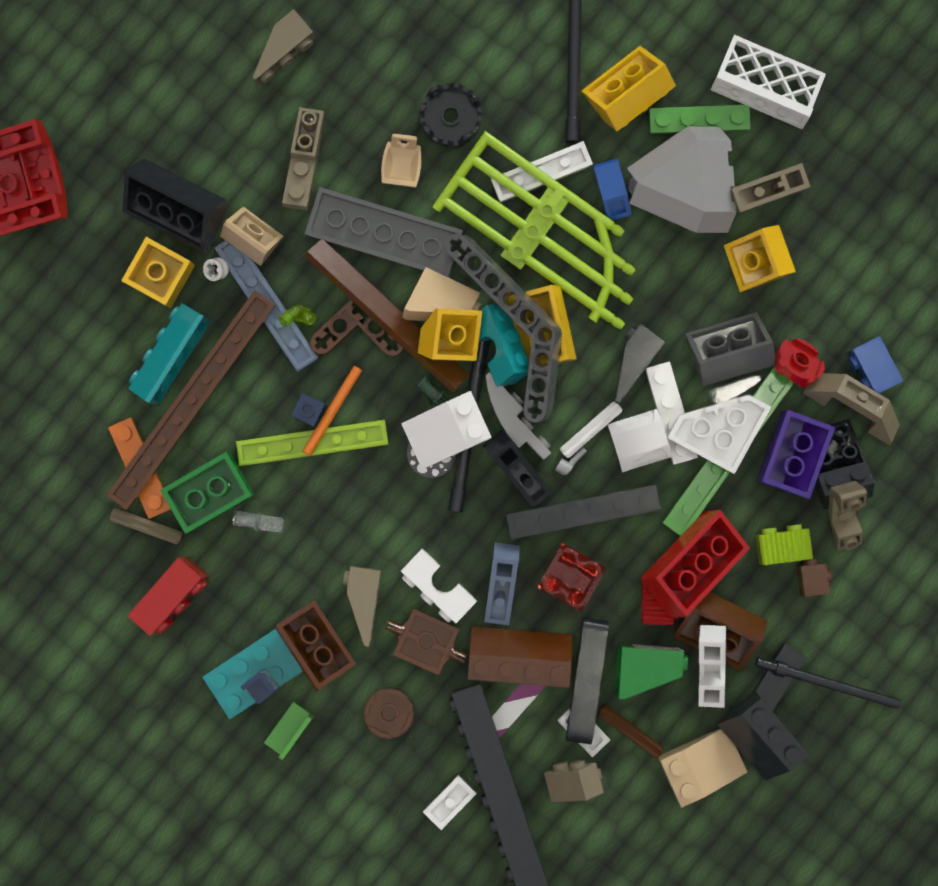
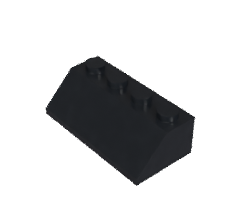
(172, 204)

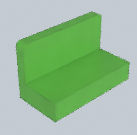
(289, 729)

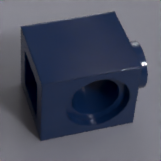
(309, 410)

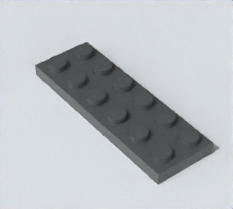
(380, 232)

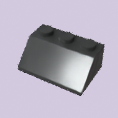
(731, 349)

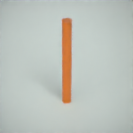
(332, 410)

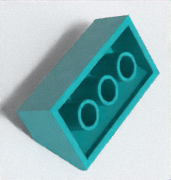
(169, 354)

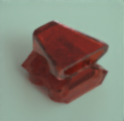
(571, 577)

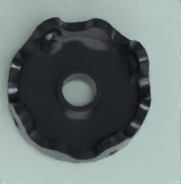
(450, 97)

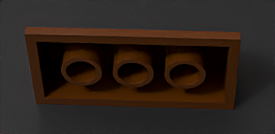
(520, 657)

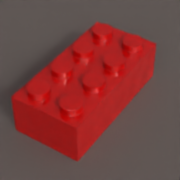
(695, 563)

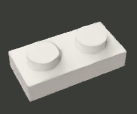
(449, 802)

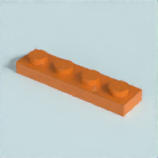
(128, 443)

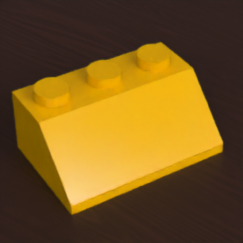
(629, 88)
(552, 303)

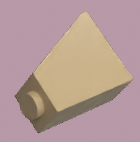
(438, 292)

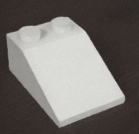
(446, 430)

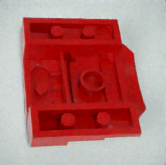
(29, 179)

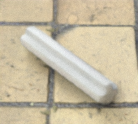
(591, 429)

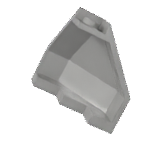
(687, 180)

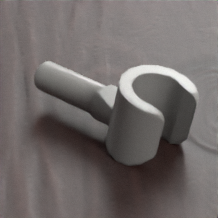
(565, 467)

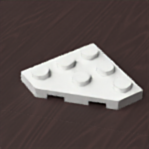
(721, 430)

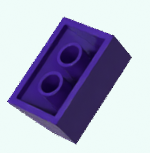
(795, 454)

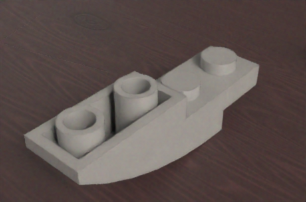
(507, 409)

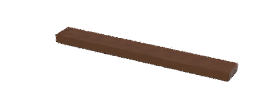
(381, 311)

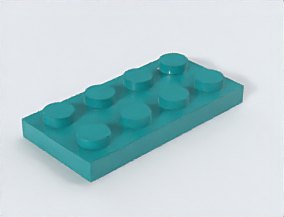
(267, 653)

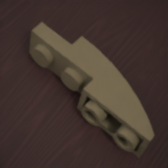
(303, 158)

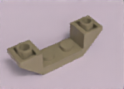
(858, 398)
(843, 504)

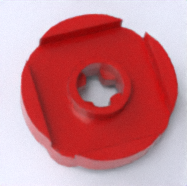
(786, 362)

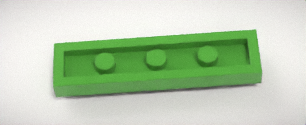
(675, 119)

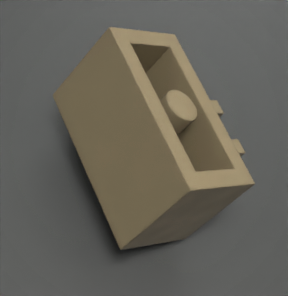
(573, 781)

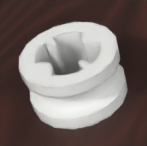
(208, 269)

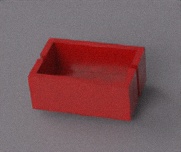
(169, 596)

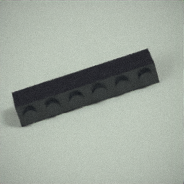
(583, 512)

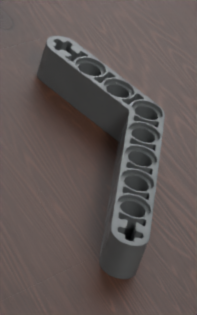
(517, 313)

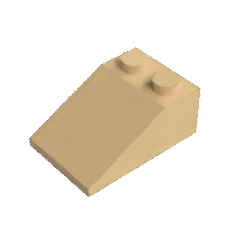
(702, 766)

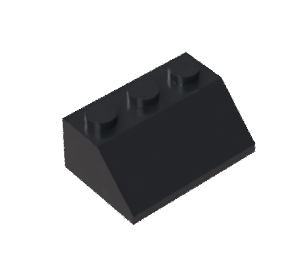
(762, 737)

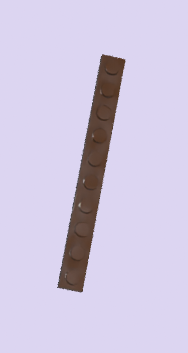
(191, 400)

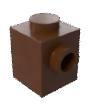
(813, 578)

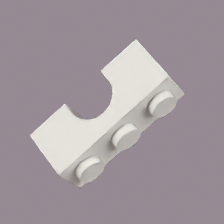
(452, 603)
(712, 666)

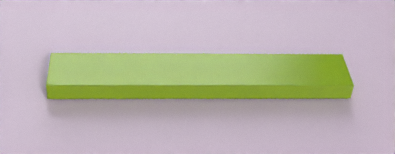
(291, 445)

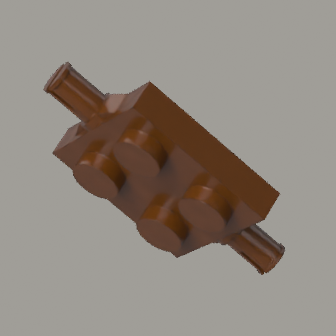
(426, 641)

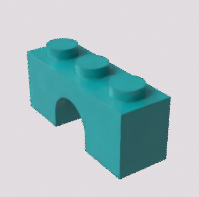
(510, 358)

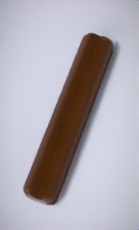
(630, 731)

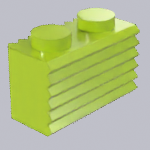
(783, 546)

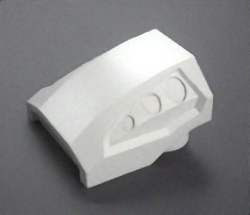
(640, 440)

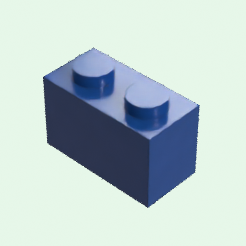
(874, 365)

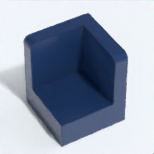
(260, 686)

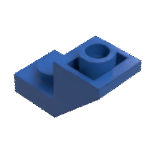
(612, 189)

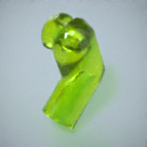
(298, 313)

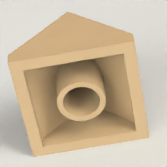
(250, 235)

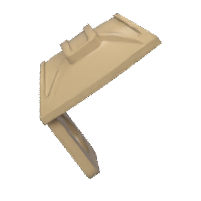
(401, 161)

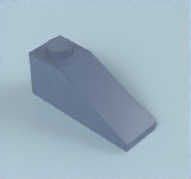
(502, 583)

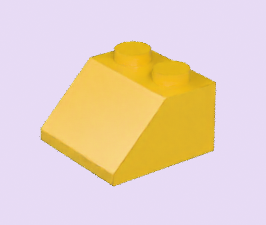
(759, 258)
(451, 334)

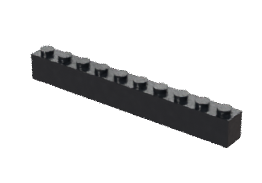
(499, 787)

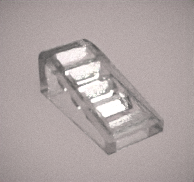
(731, 390)

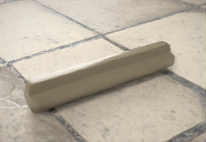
(146, 526)

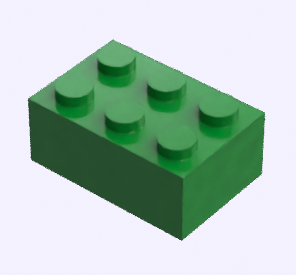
(207, 492)

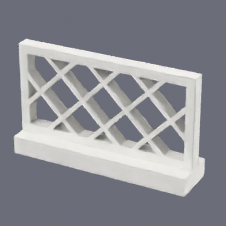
(762, 96)

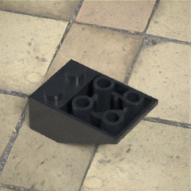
(843, 463)

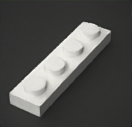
(555, 165)
(668, 405)

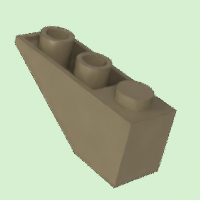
(285, 41)

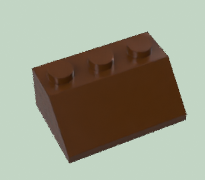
(743, 628)
(315, 645)

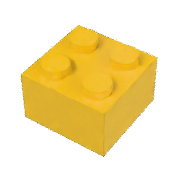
(158, 272)

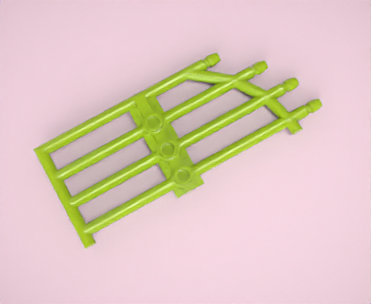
(536, 225)

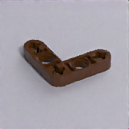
(352, 322)

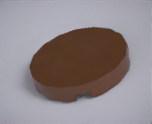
(388, 713)

